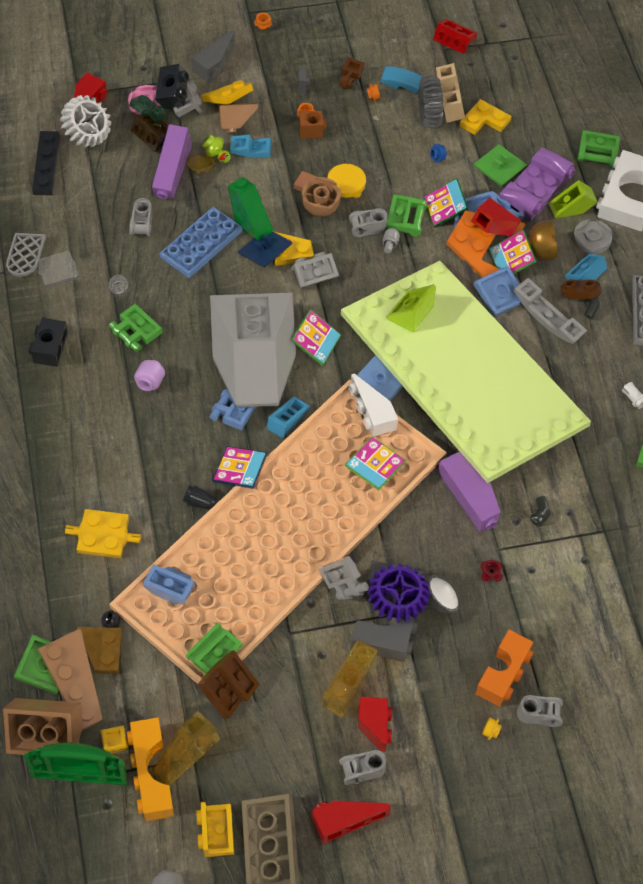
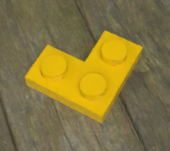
(483, 114)

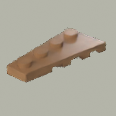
(72, 674)

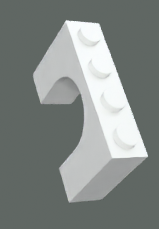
(617, 206)

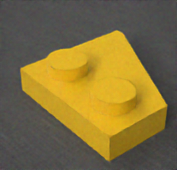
(228, 93)
(299, 249)

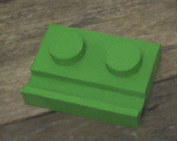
(213, 648)

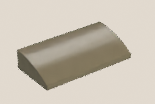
(270, 840)

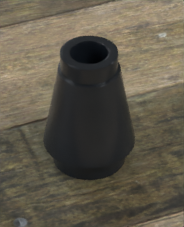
(199, 498)

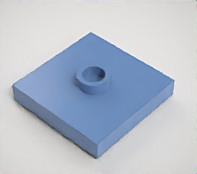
(498, 291)
(380, 378)

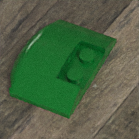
(76, 763)

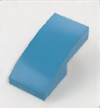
(398, 77)
(245, 146)

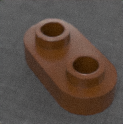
(580, 289)

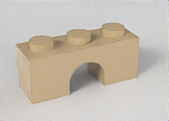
(451, 93)

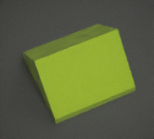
(413, 307)

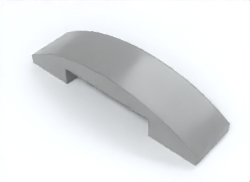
(547, 314)

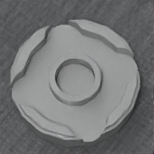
(592, 236)

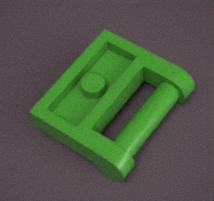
(598, 143)
(400, 212)

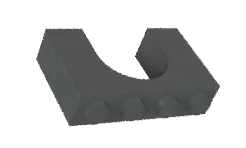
(389, 640)

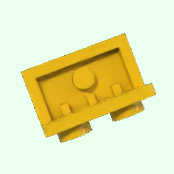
(216, 830)

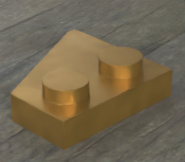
(103, 648)

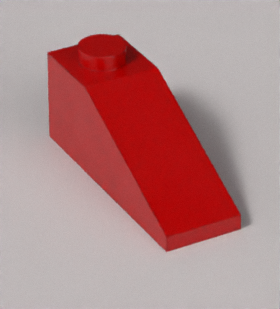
(343, 817)

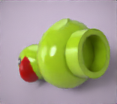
(213, 147)

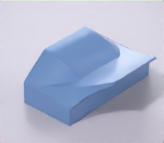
(169, 584)

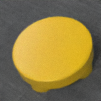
(349, 179)

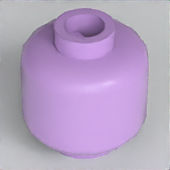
(149, 375)

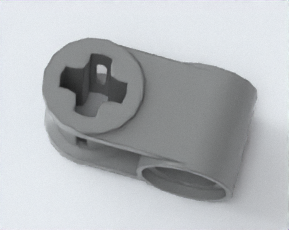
(141, 218)
(369, 222)
(545, 710)
(360, 765)

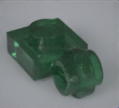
(145, 106)

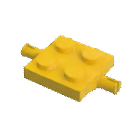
(103, 533)

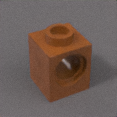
(311, 124)

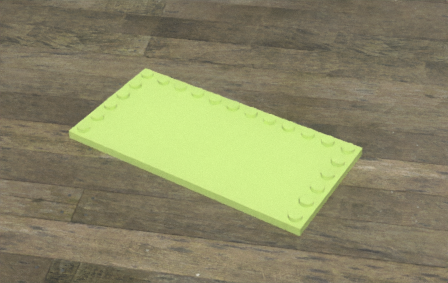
(468, 374)

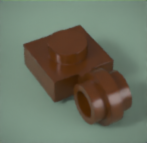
(351, 70)

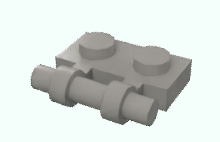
(342, 572)

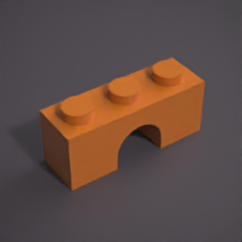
(495, 684)

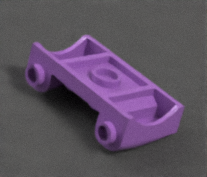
(538, 183)

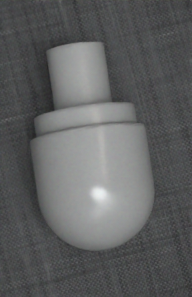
(390, 239)

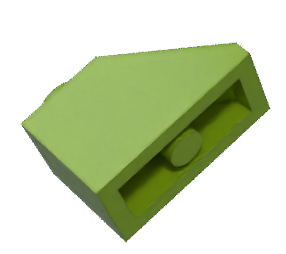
(573, 201)

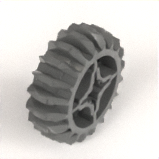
(430, 101)

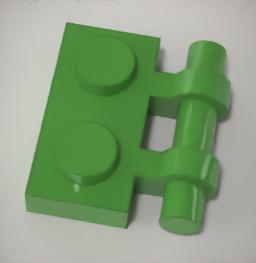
(140, 323)

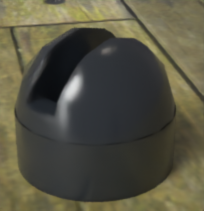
(115, 621)

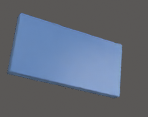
(201, 242)

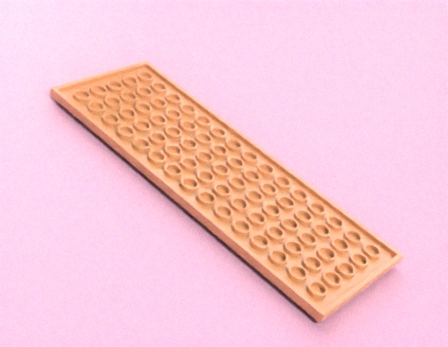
(264, 544)

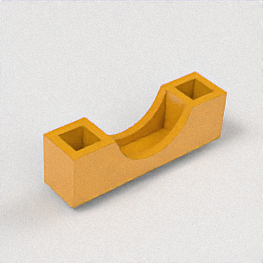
(155, 796)

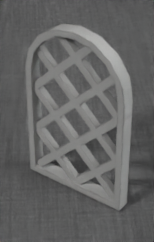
(22, 241)

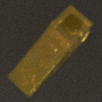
(349, 678)
(186, 747)

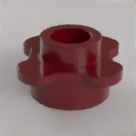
(489, 565)

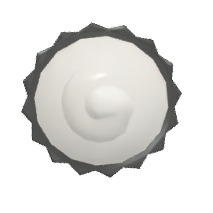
(442, 595)

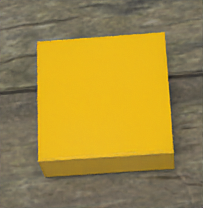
(114, 739)

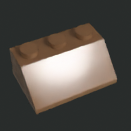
(40, 723)

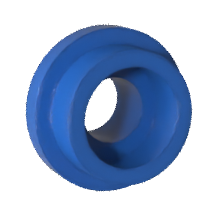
(438, 153)

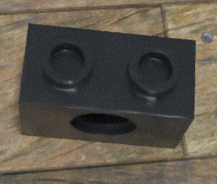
(172, 86)
(49, 342)

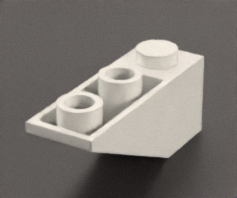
(376, 409)

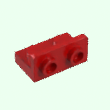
(454, 35)

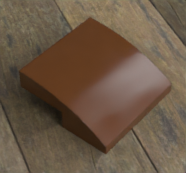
(228, 684)

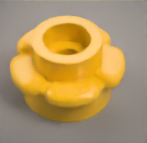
(491, 728)

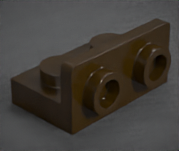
(149, 131)

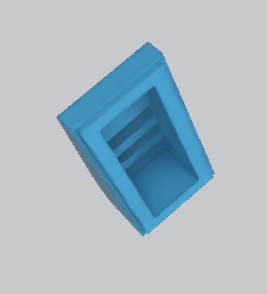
(280, 426)

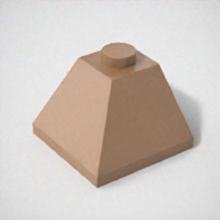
(235, 115)

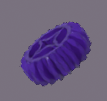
(416, 590)

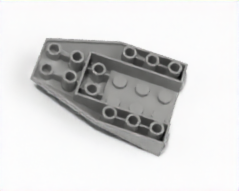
(253, 345)

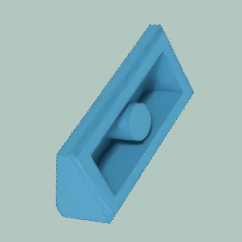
(588, 268)

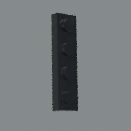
(46, 163)

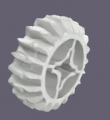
(89, 132)

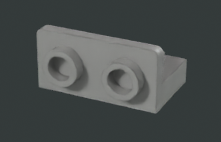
(192, 101)
(315, 270)

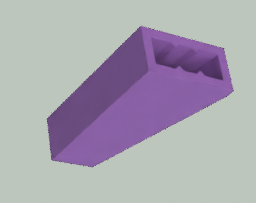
(172, 161)
(470, 490)

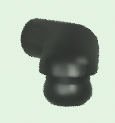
(592, 307)
(543, 511)

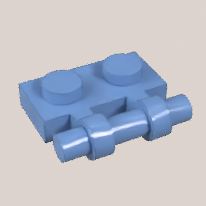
(233, 416)

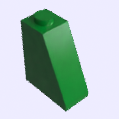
(249, 209)

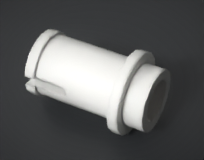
(633, 394)

